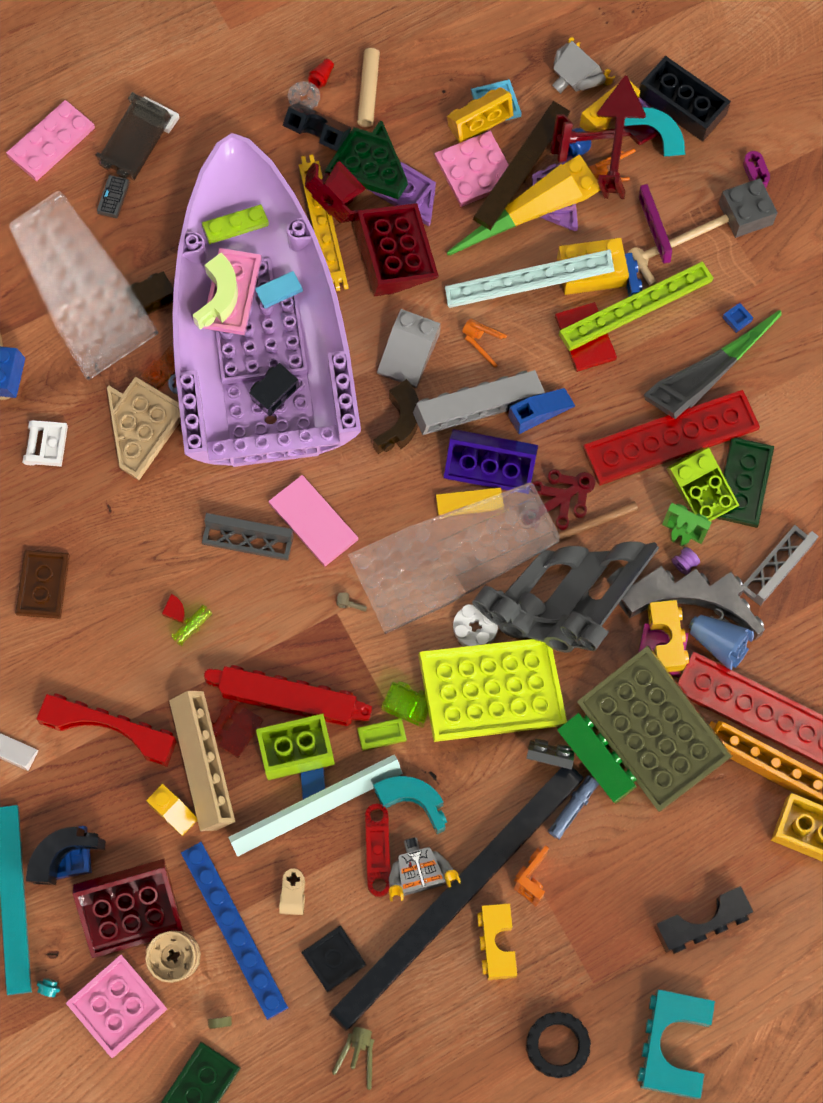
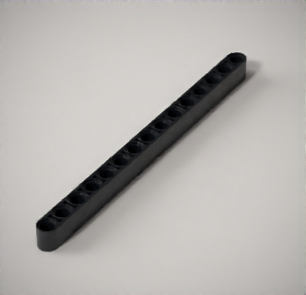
(455, 898)

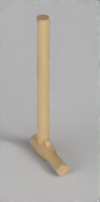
(643, 256)

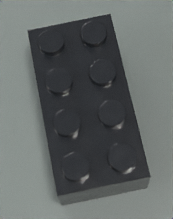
(684, 98)

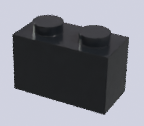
(274, 389)

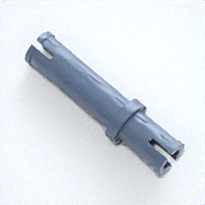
(578, 800)

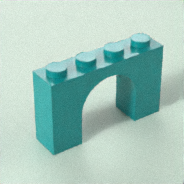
(657, 1072)

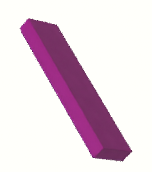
(655, 224)

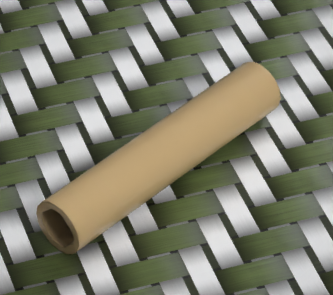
(368, 87)

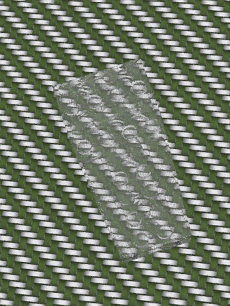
(80, 286)
(452, 555)

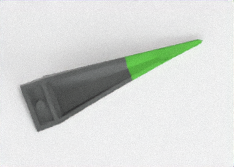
(688, 386)

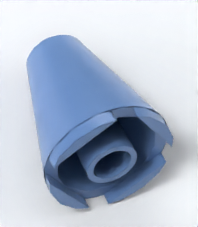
(722, 639)

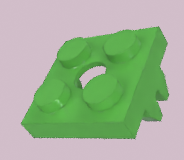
(686, 524)

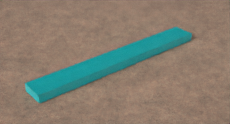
(13, 904)

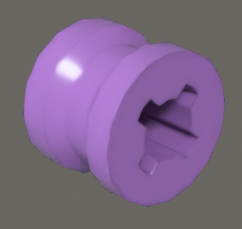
(685, 560)

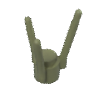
(360, 1040)

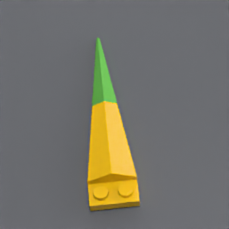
(558, 189)

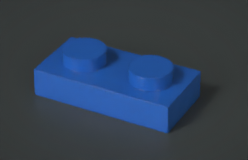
(634, 284)

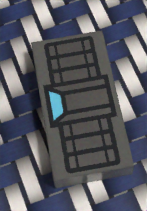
(113, 196)

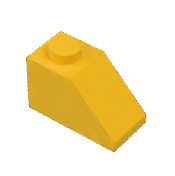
(172, 810)

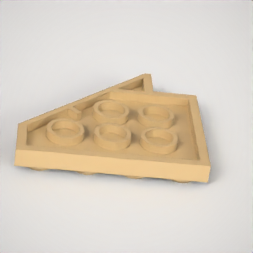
(141, 424)

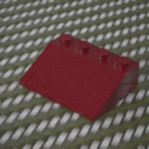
(394, 248)
(126, 908)

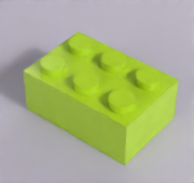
(295, 747)

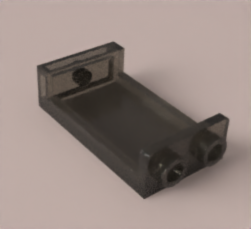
(134, 137)

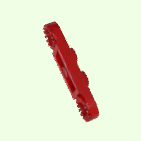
(377, 849)

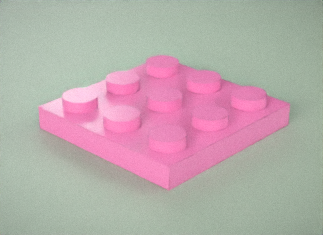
(472, 167)
(116, 1006)

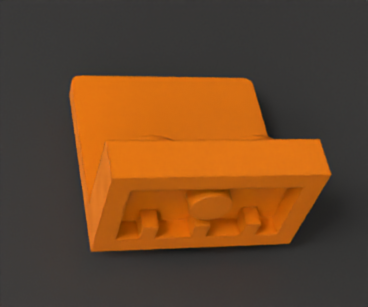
(531, 888)

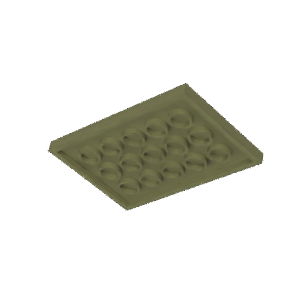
(654, 728)

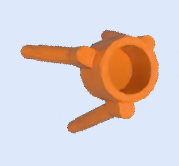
(601, 167)
(475, 330)

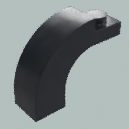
(49, 853)

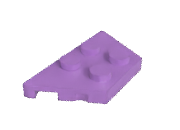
(419, 191)
(564, 217)

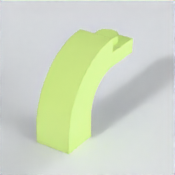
(225, 299)

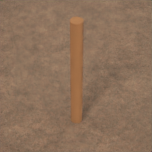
(598, 520)

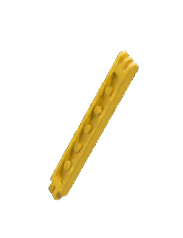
(324, 229)

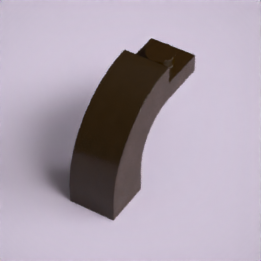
(404, 399)

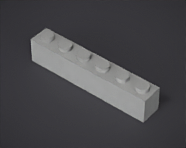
(475, 402)

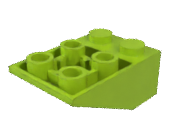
(703, 484)

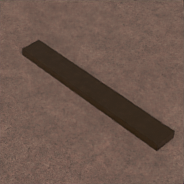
(519, 168)

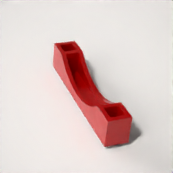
(63, 715)

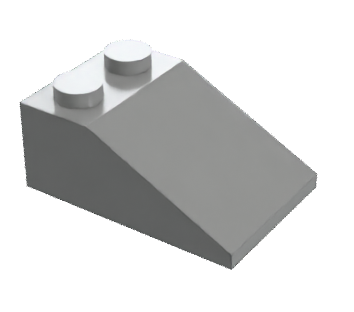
(409, 348)

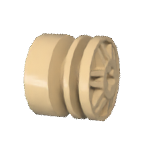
(161, 949)

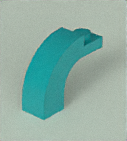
(668, 129)
(413, 790)

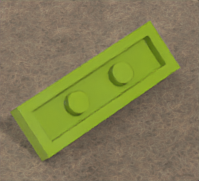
(235, 224)

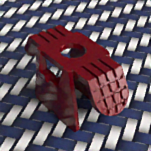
(334, 190)

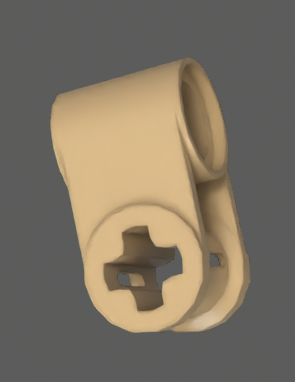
(292, 897)

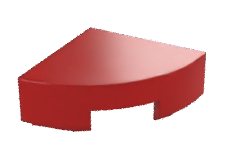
(174, 609)

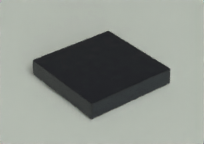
(333, 959)

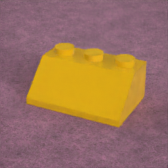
(481, 114)

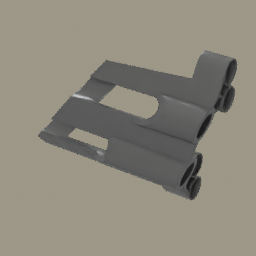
(570, 615)

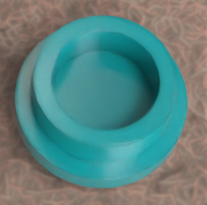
(48, 987)

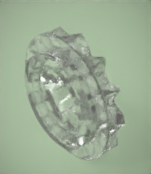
(303, 89)

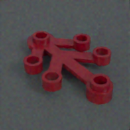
(564, 496)

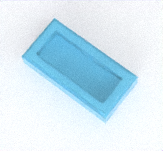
(278, 289)

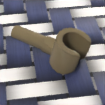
(343, 602)

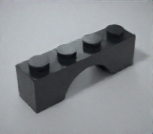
(677, 932)

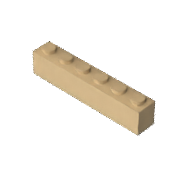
(202, 761)

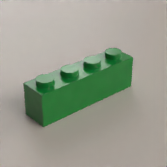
(597, 758)

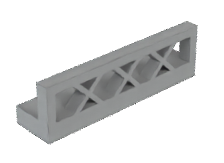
(786, 566)

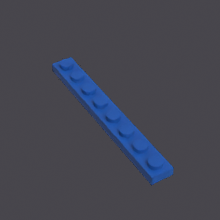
(234, 931)

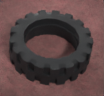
(577, 1028)

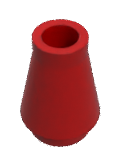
(321, 73)

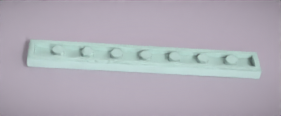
(529, 278)
(314, 806)

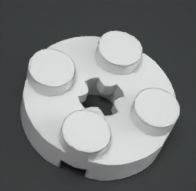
(464, 632)

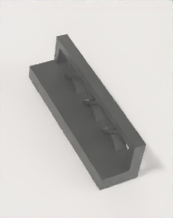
(251, 529)

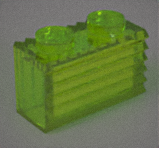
(406, 704)

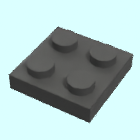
(558, 756)

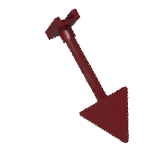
(620, 105)
(564, 135)

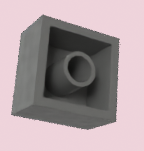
(748, 207)

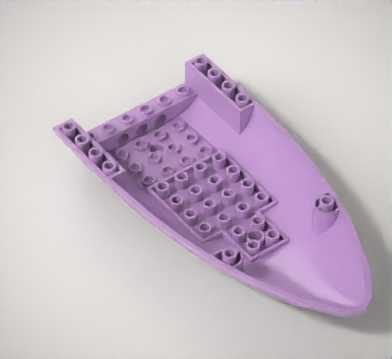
(300, 332)

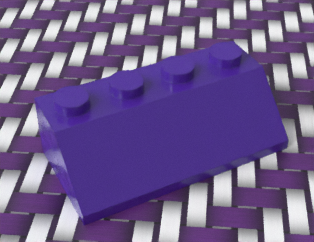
(489, 460)

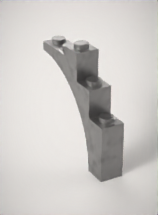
(693, 590)

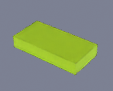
(381, 734)

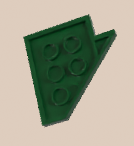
(372, 161)

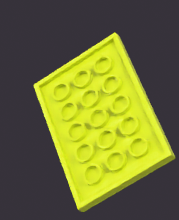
(491, 689)

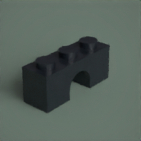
(306, 120)

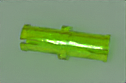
(191, 625)

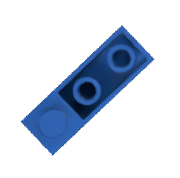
(539, 409)

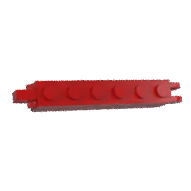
(287, 696)

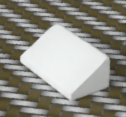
(16, 752)

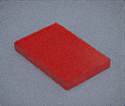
(594, 352)

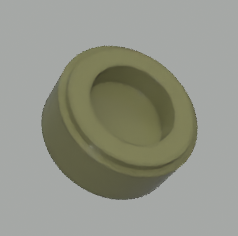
(220, 1022)

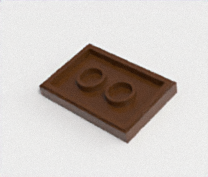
(42, 584)

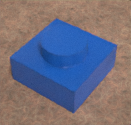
(737, 317)

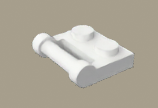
(52, 443)

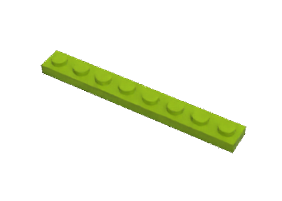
(635, 306)

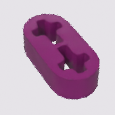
(760, 169)

